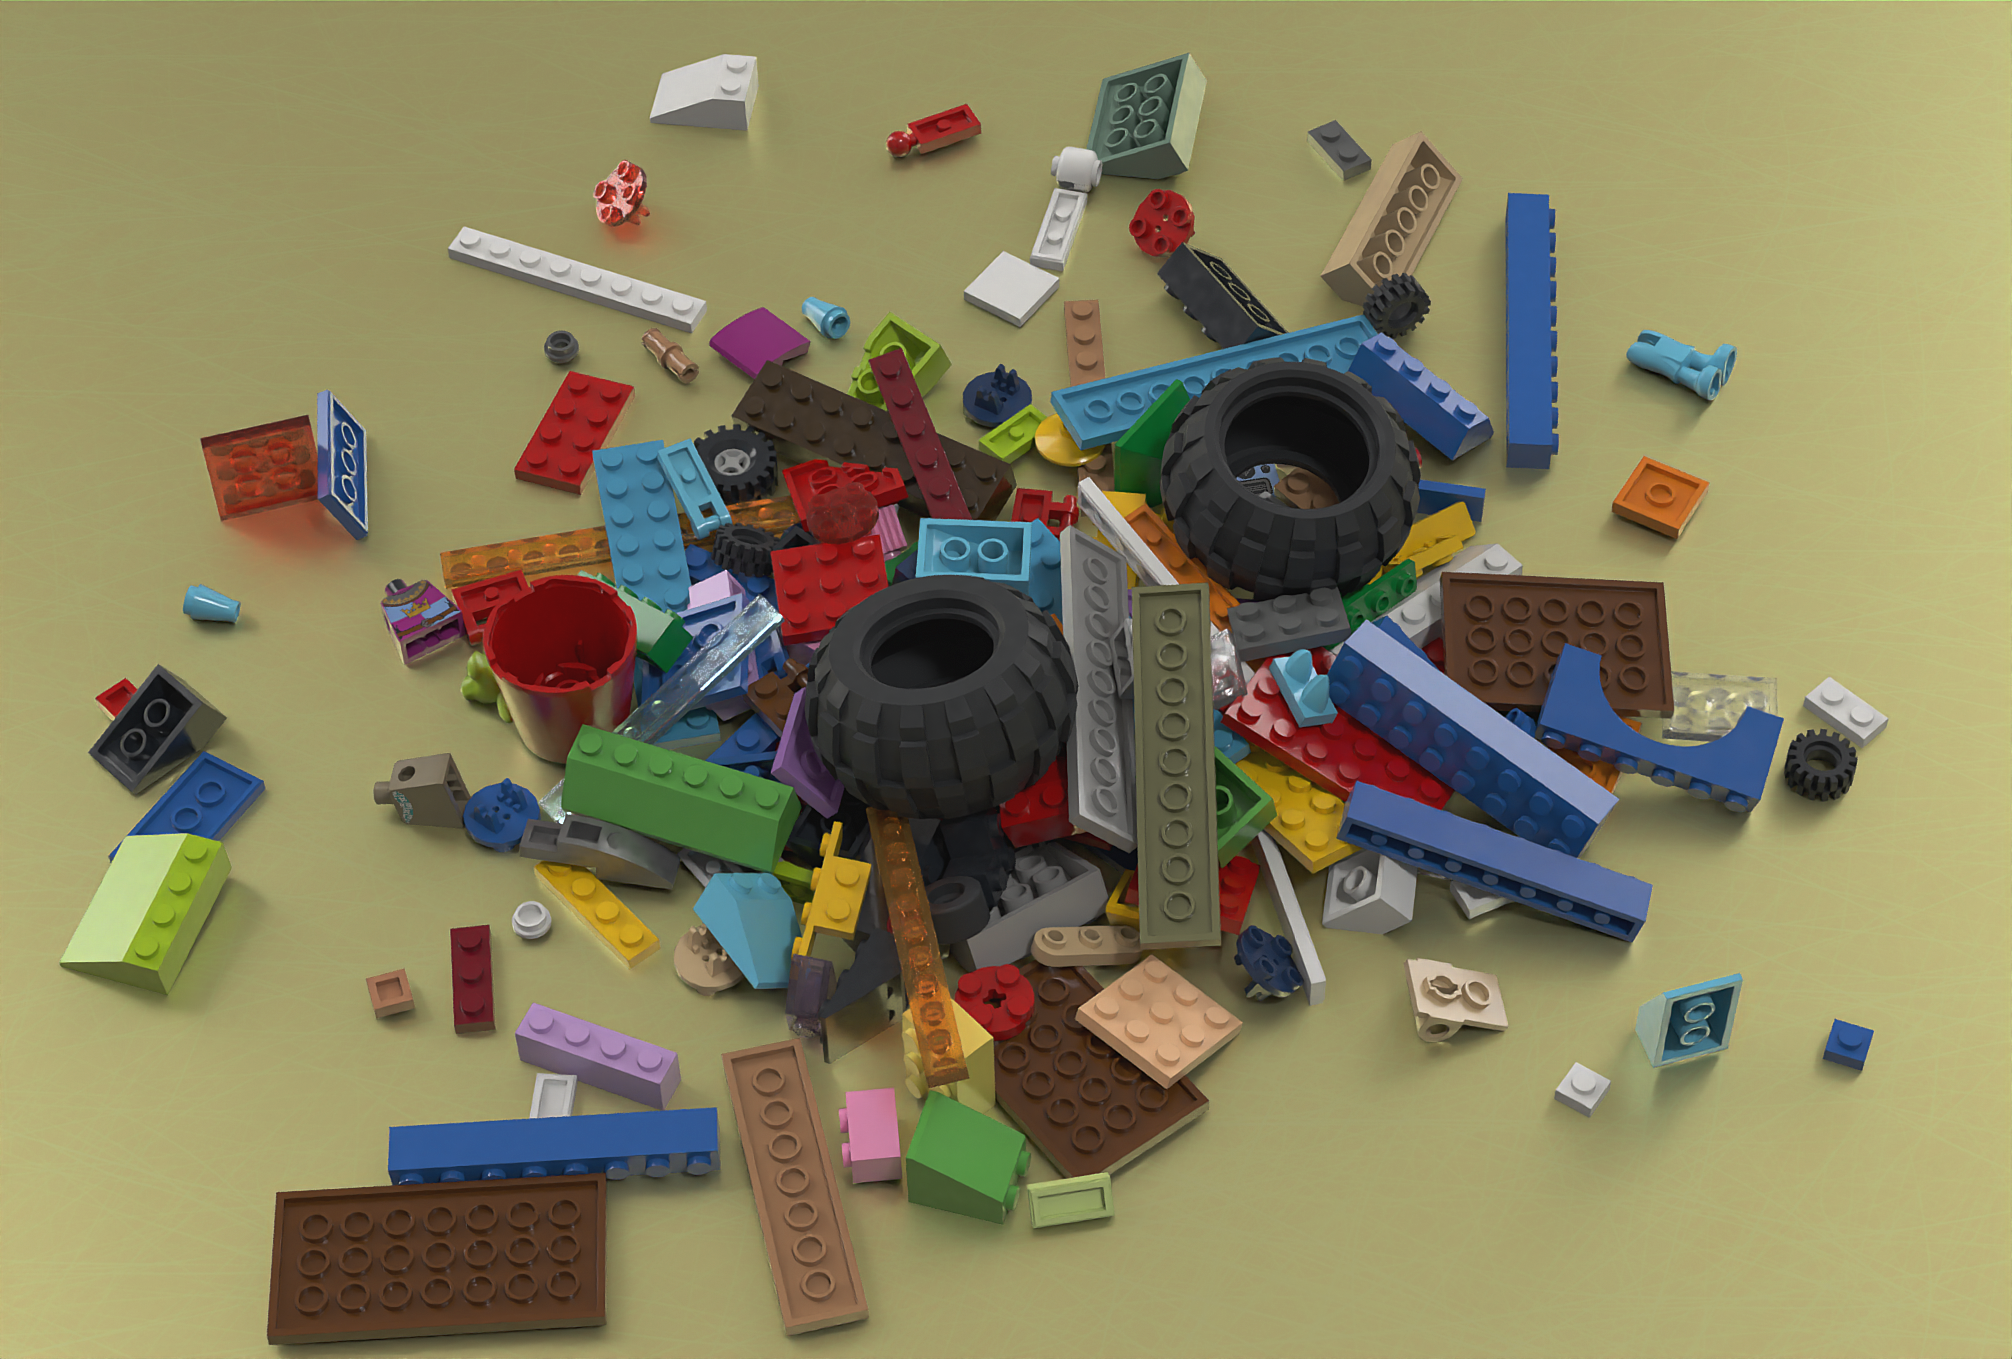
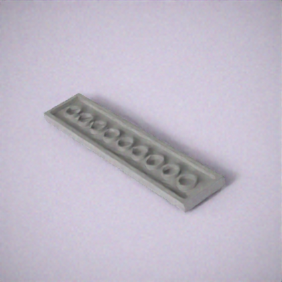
(1102, 736)

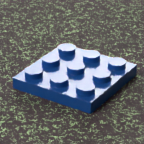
(703, 624)

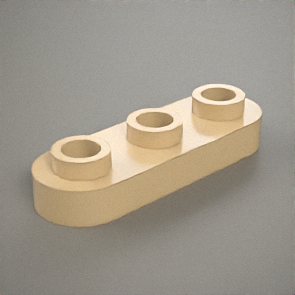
(1086, 945)

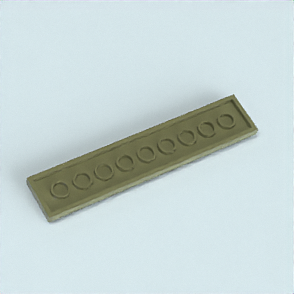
(1175, 767)

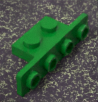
(1379, 596)

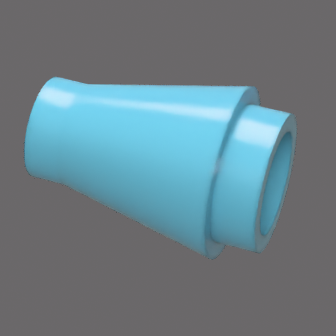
(828, 318)
(208, 604)

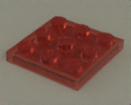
(262, 467)

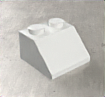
(1369, 893)

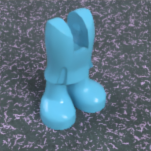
(1675, 360)

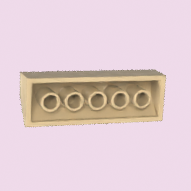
(1393, 219)

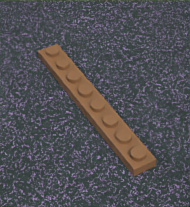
(1086, 366)

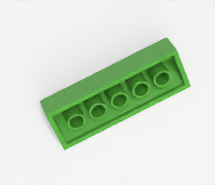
(679, 799)

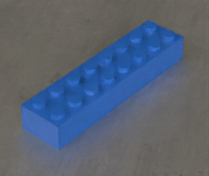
(1467, 743)

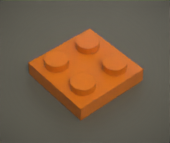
(1660, 497)

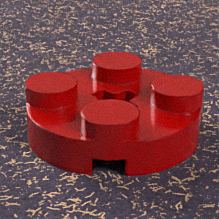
(1002, 983)

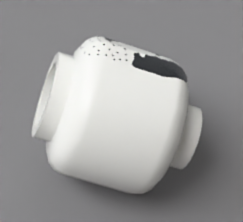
(1077, 169)

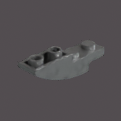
(612, 850)

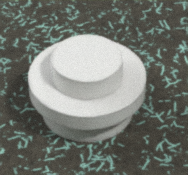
(531, 920)

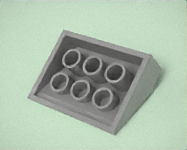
(1042, 891)

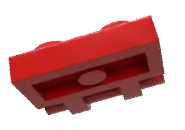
(1039, 504)

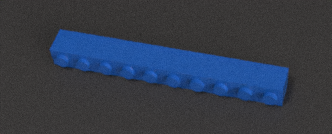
(1529, 332)

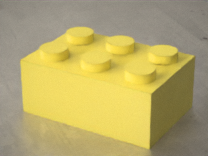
(978, 1050)

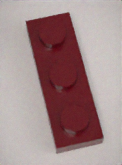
(472, 979)

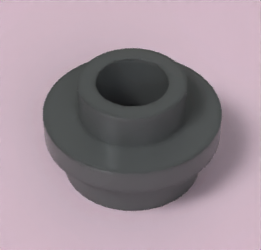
(561, 347)

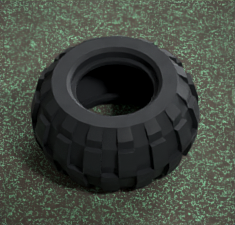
(1300, 419)
(941, 696)

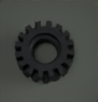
(1396, 305)
(744, 549)
(1820, 748)

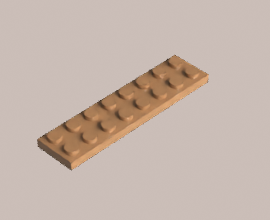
(794, 1187)

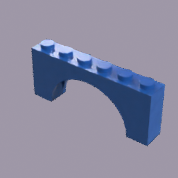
(1581, 720)

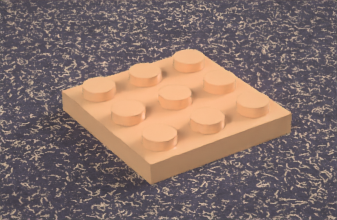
(1159, 1021)

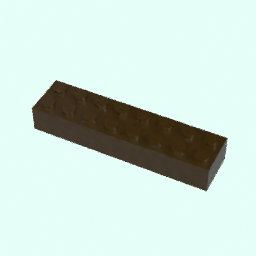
(823, 423)

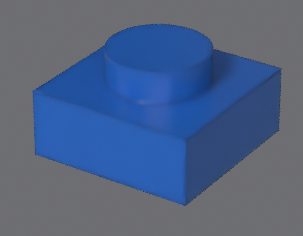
(1848, 1044)

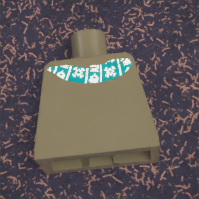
(426, 791)

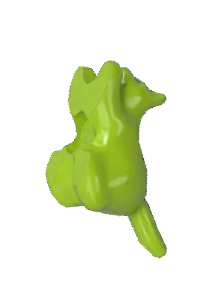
(482, 686)

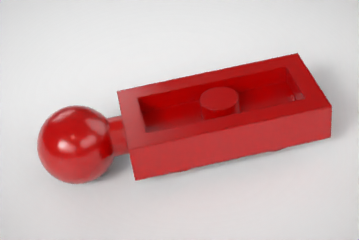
(935, 131)

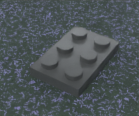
(1289, 623)

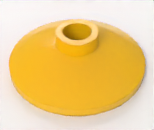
(1059, 447)

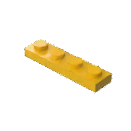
(599, 911)

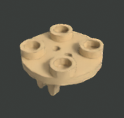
(707, 976)

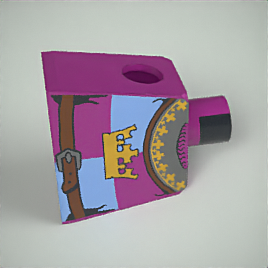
(420, 619)

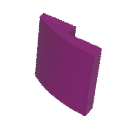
(758, 338)

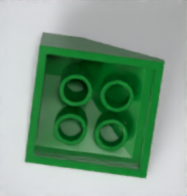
(1141, 448)

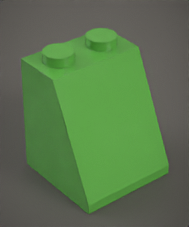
(965, 1161)

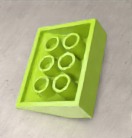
(149, 910)

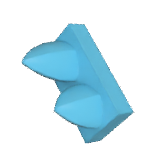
(1304, 689)

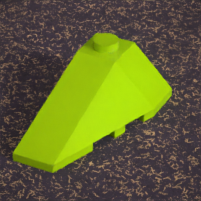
(922, 353)

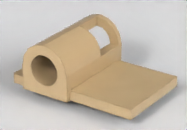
(1452, 998)

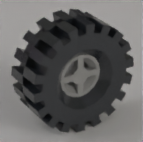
(739, 463)

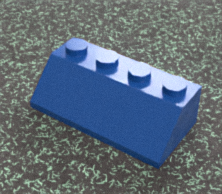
(1421, 397)

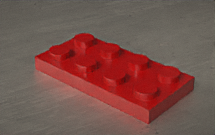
(576, 423)

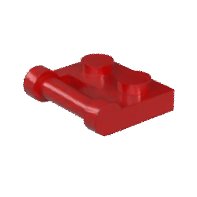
(480, 598)

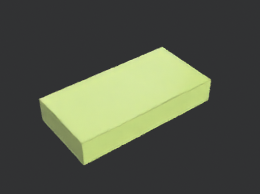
(1070, 1200)

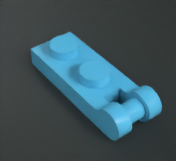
(693, 487)

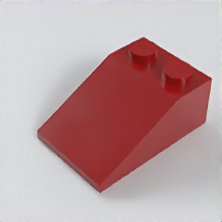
(1042, 809)

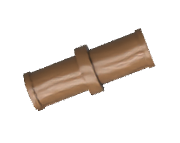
(670, 355)

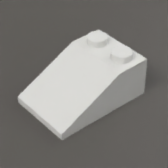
(708, 93)

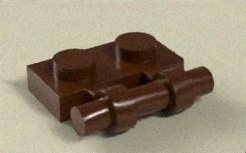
(773, 696)

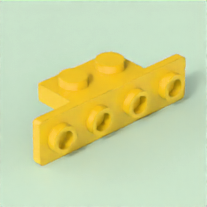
(1434, 539)
(837, 896)

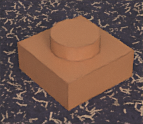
(390, 993)

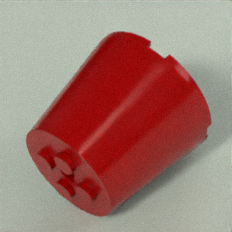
(562, 660)

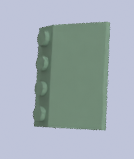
(1148, 119)

